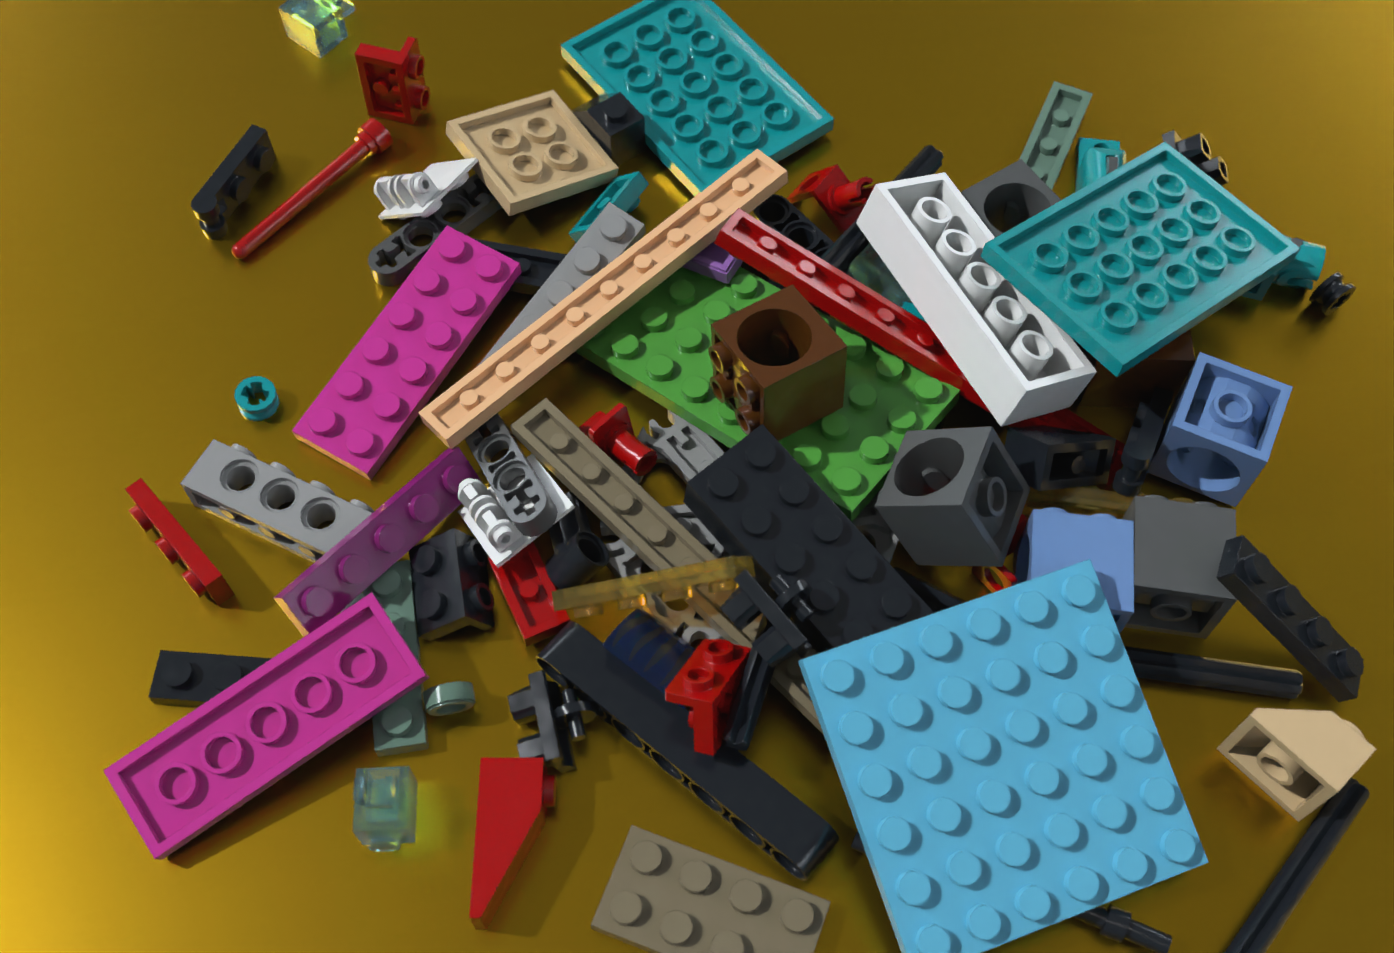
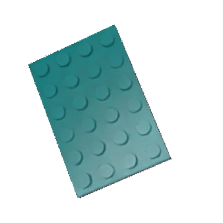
(699, 85)
(1139, 256)

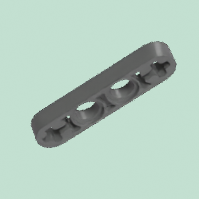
(460, 200)
(505, 471)

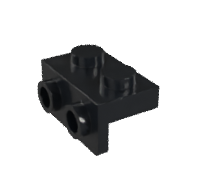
(450, 585)

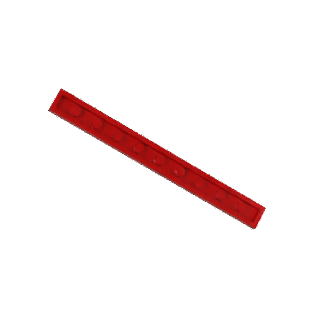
(867, 312)

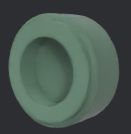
(449, 698)

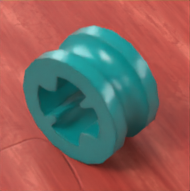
(248, 388)

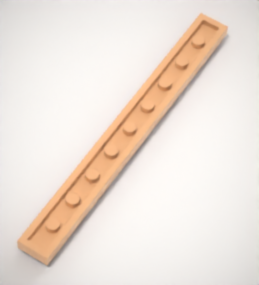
(600, 300)

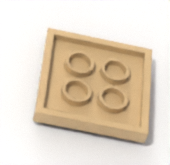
(531, 152)

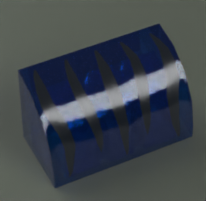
(649, 648)

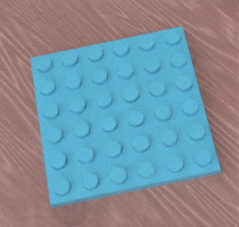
(1002, 764)

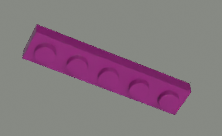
(376, 543)

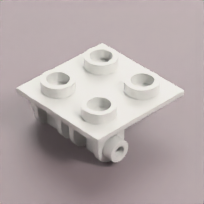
(421, 191)
(489, 520)

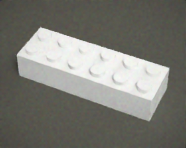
(993, 332)

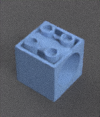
(1220, 429)
(1064, 539)

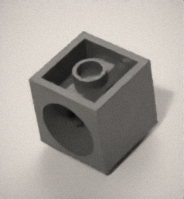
(1009, 197)
(953, 497)
(1178, 565)

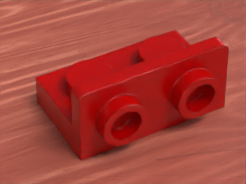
(393, 81)
(709, 688)

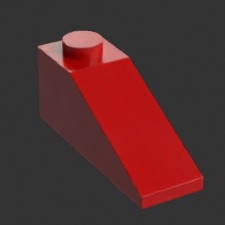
(508, 822)

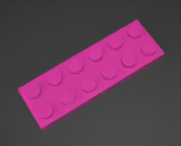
(407, 352)
(264, 726)

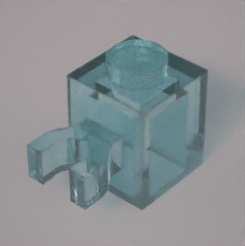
(316, 23)
(385, 807)

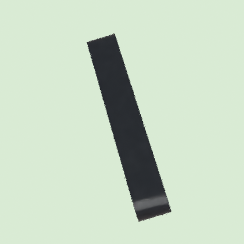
(660, 730)

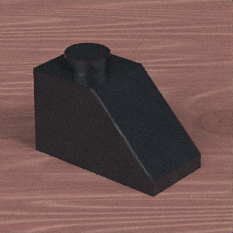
(614, 125)
(1060, 457)

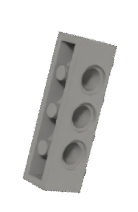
(223, 470)

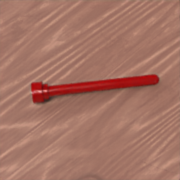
(371, 139)

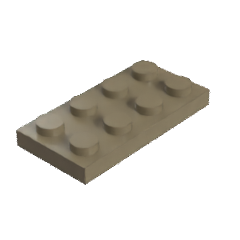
(692, 902)

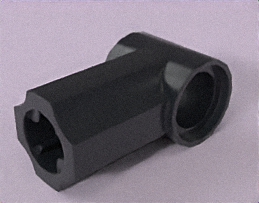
(576, 549)

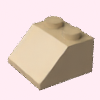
(1297, 755)

